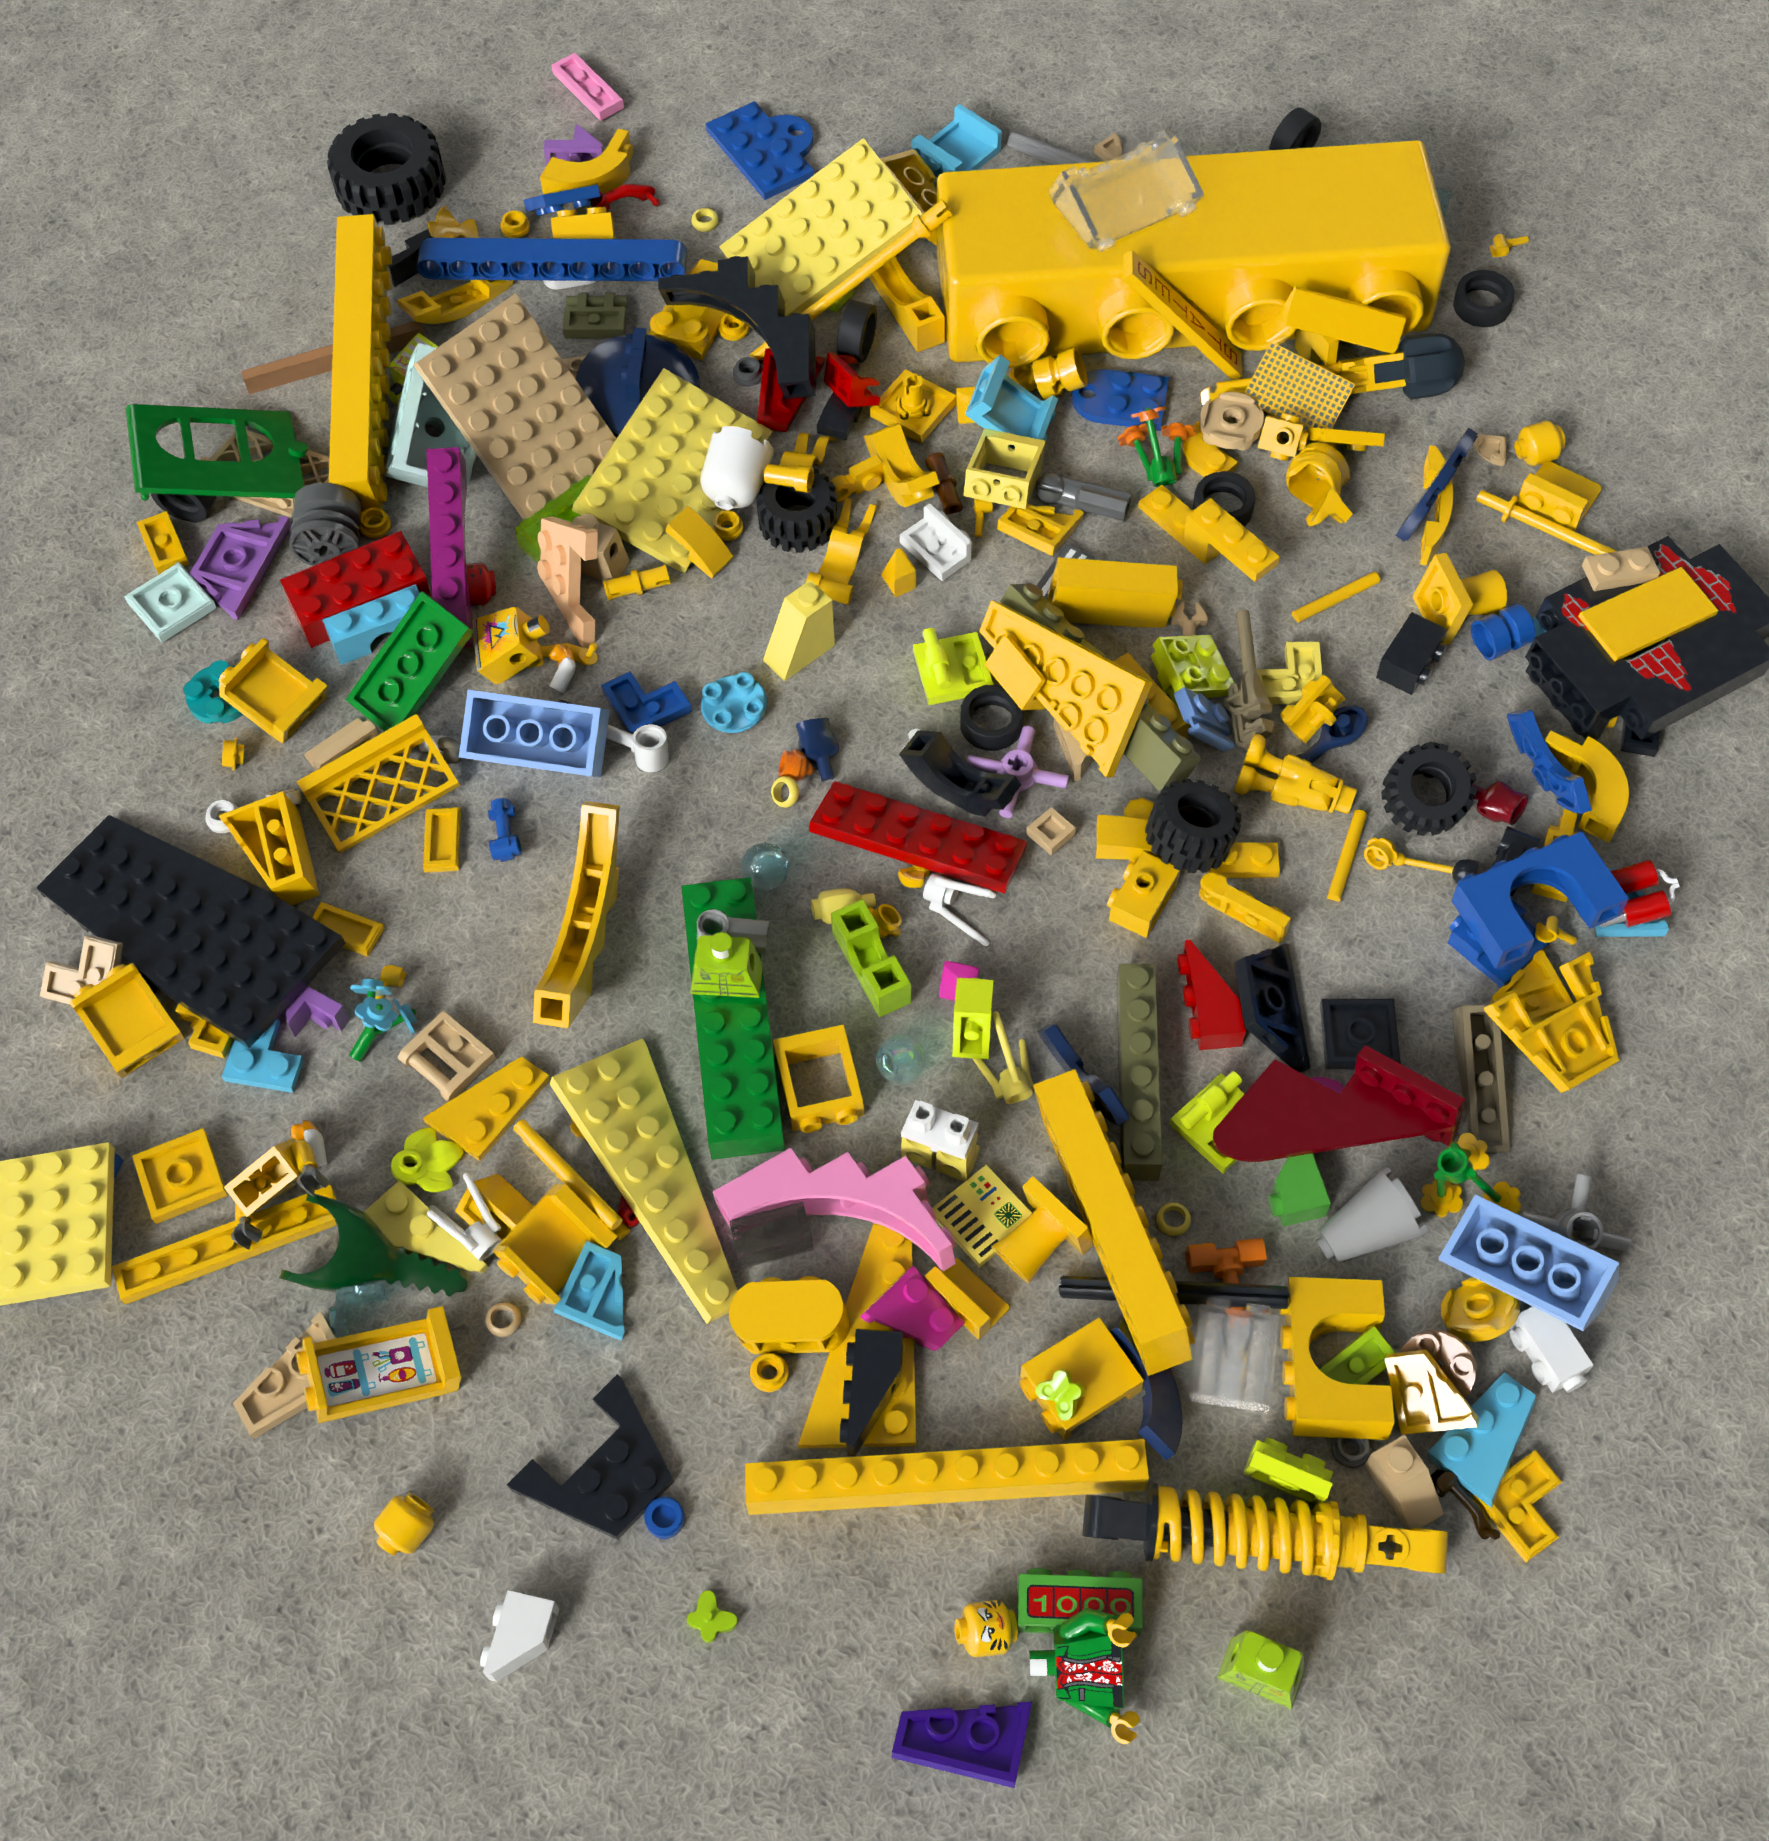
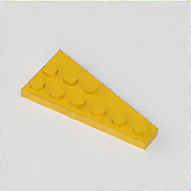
(882, 1263)

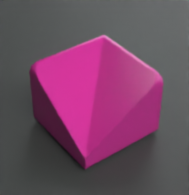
(950, 972)

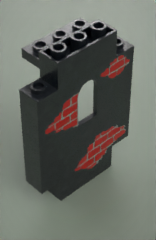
(1667, 680)

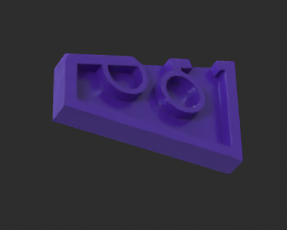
(965, 1742)

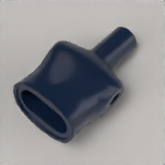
(818, 744)

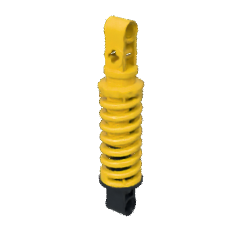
(1315, 1536)

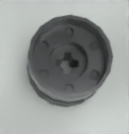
(324, 522)

